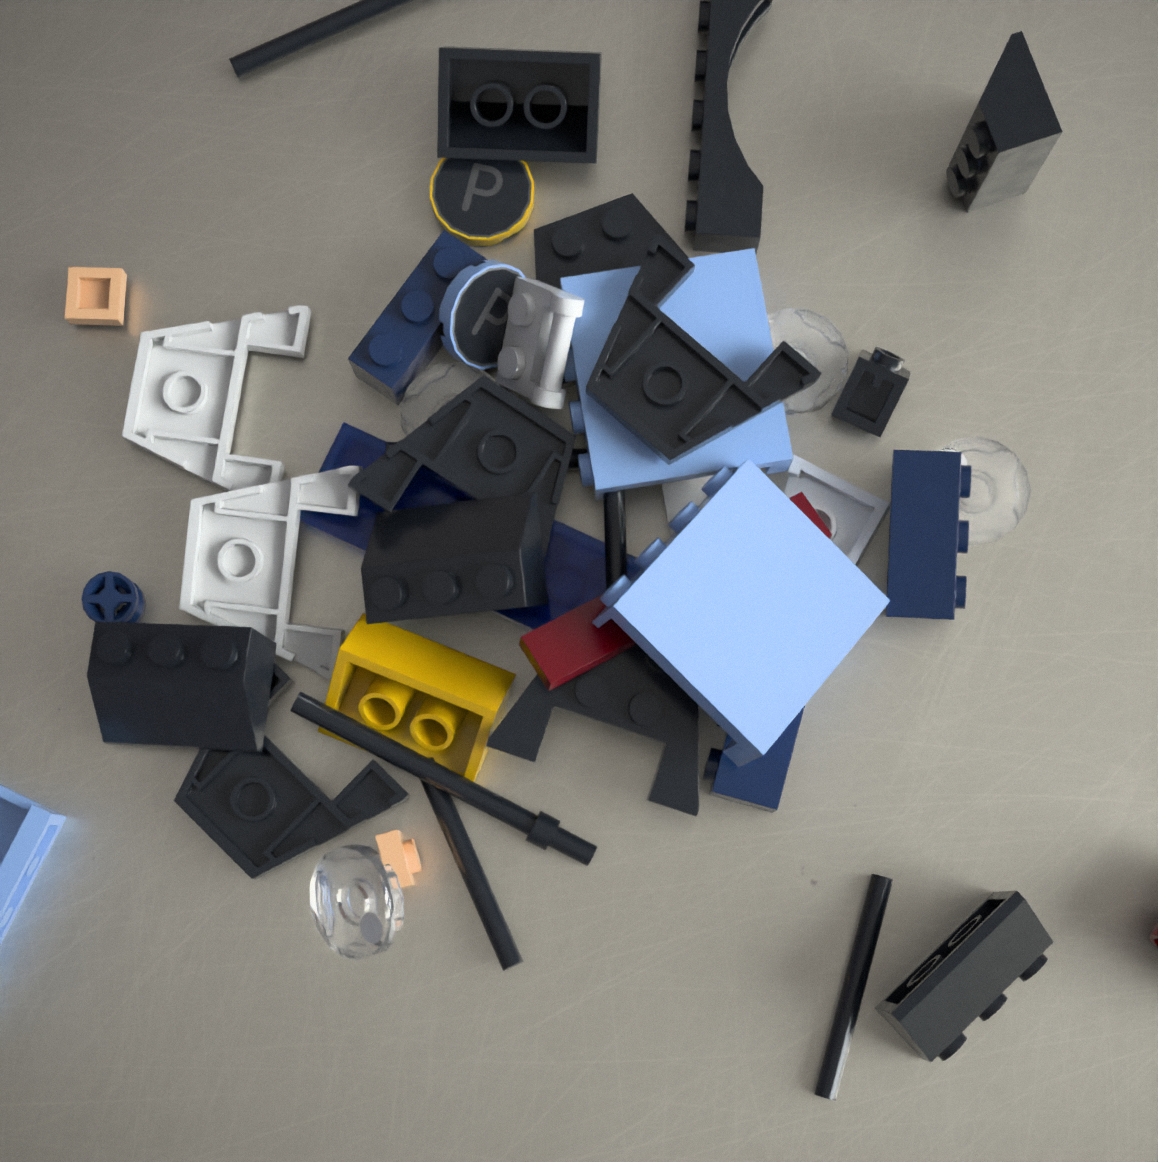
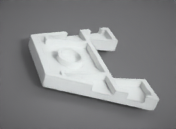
(190, 393)
(245, 557)

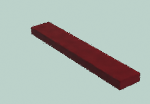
(575, 645)

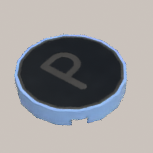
(477, 312)

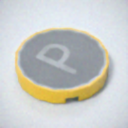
(482, 198)

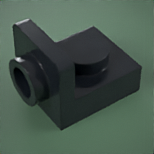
(872, 390)

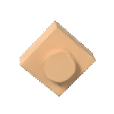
(95, 296)
(400, 855)

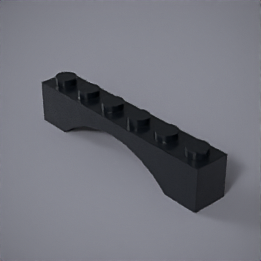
(728, 191)

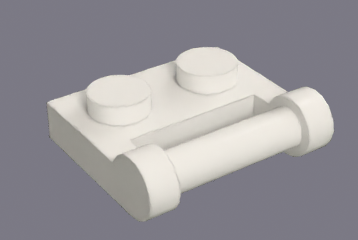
(538, 341)

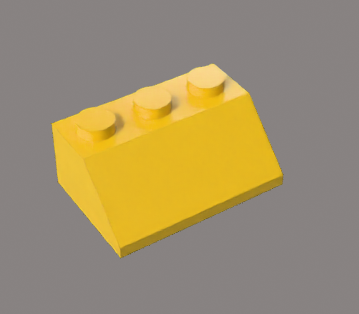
(419, 694)

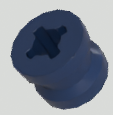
(102, 598)

